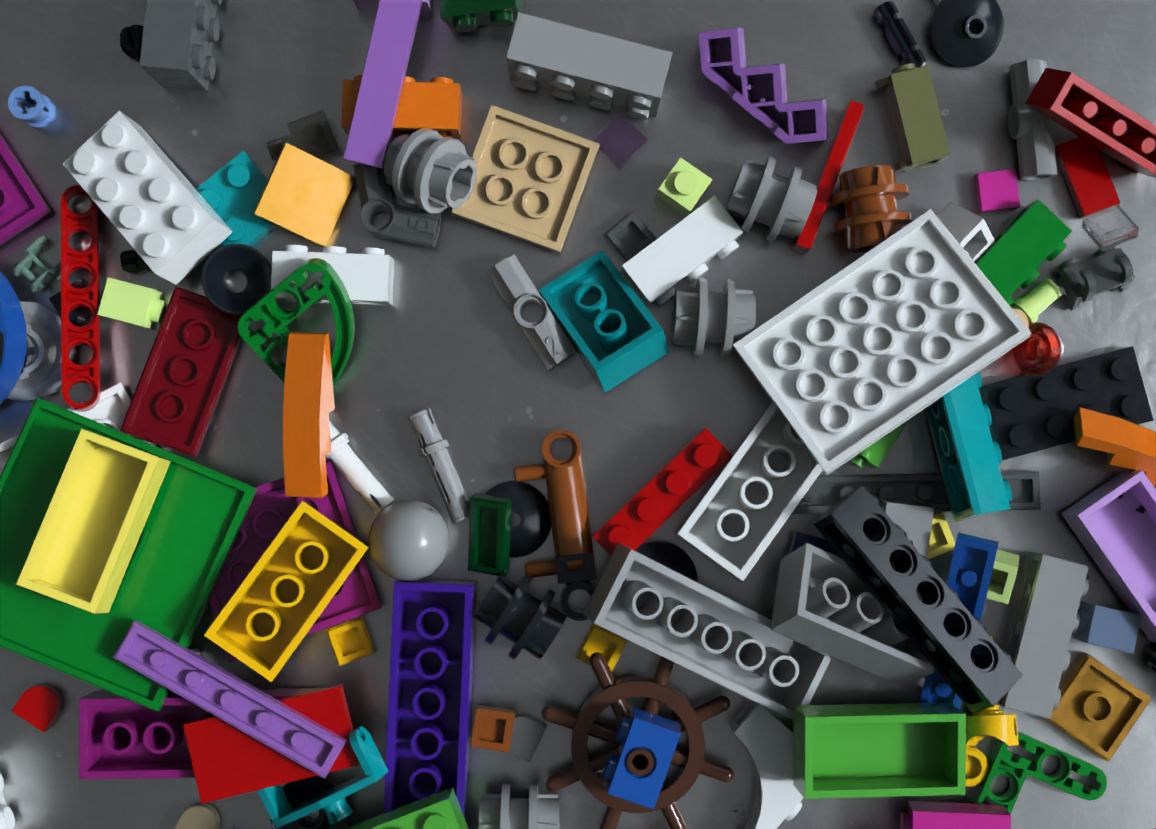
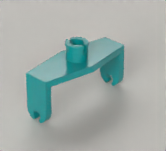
(332, 800)

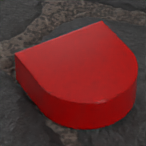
(39, 706)

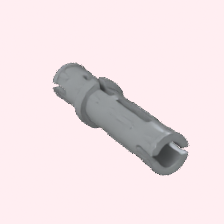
(440, 464)

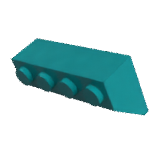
(967, 452)

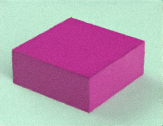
(996, 191)

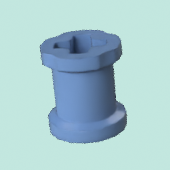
(31, 97)

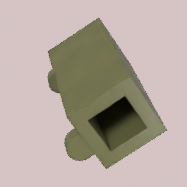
(914, 117)

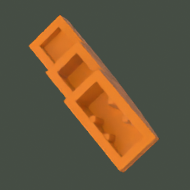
(306, 414)
(1125, 442)

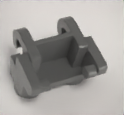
(1103, 272)

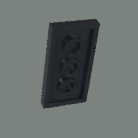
(1040, 409)

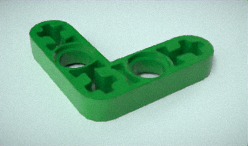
(1017, 770)

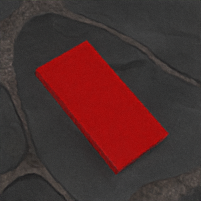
(235, 763)

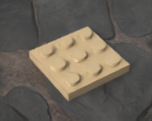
(528, 178)

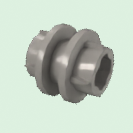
(430, 170)
(771, 199)
(712, 316)
(505, 812)

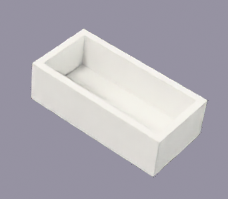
(147, 198)

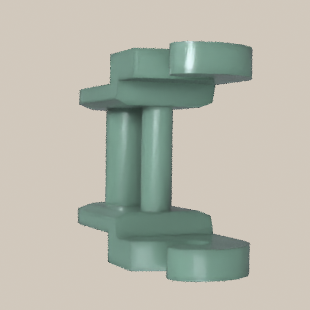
(22, 267)

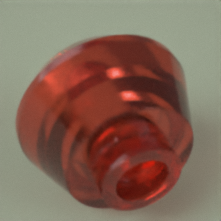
(1039, 351)

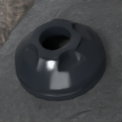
(241, 258)

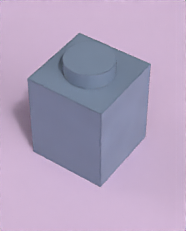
(1108, 627)

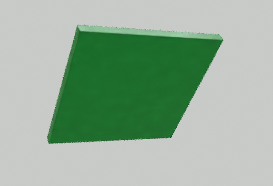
(165, 580)

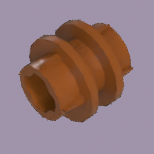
(870, 206)

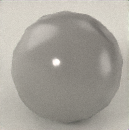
(408, 540)

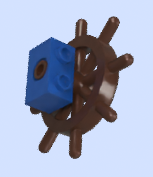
(643, 745)

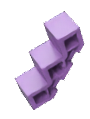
(760, 88)

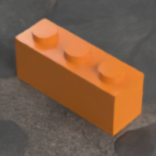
(421, 105)

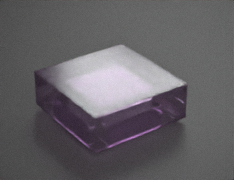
(620, 140)

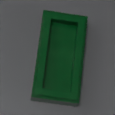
(489, 534)

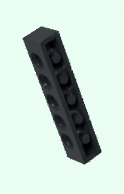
(923, 622)

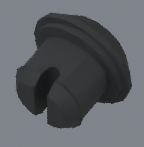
(131, 40)

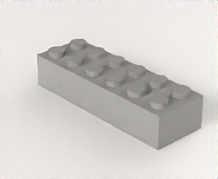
(704, 632)

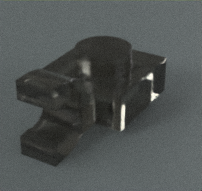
(308, 134)

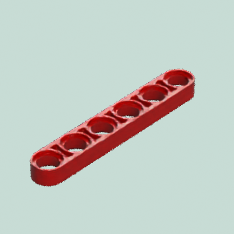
(86, 297)

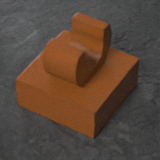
(493, 728)

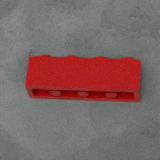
(1096, 119)
(663, 493)

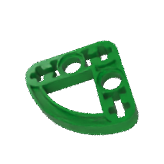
(278, 319)

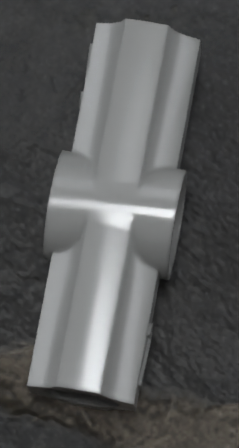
(1030, 127)
(518, 291)

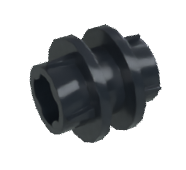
(520, 616)

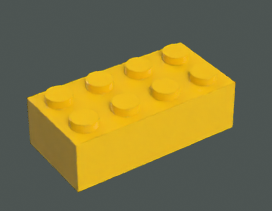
(286, 591)

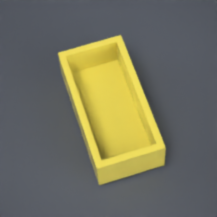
(93, 523)

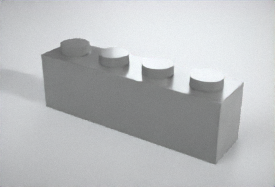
(1043, 630)

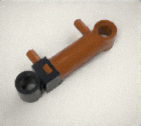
(569, 521)

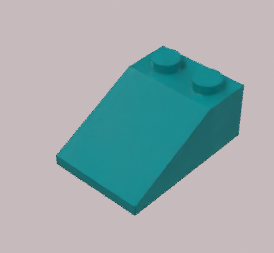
(605, 320)

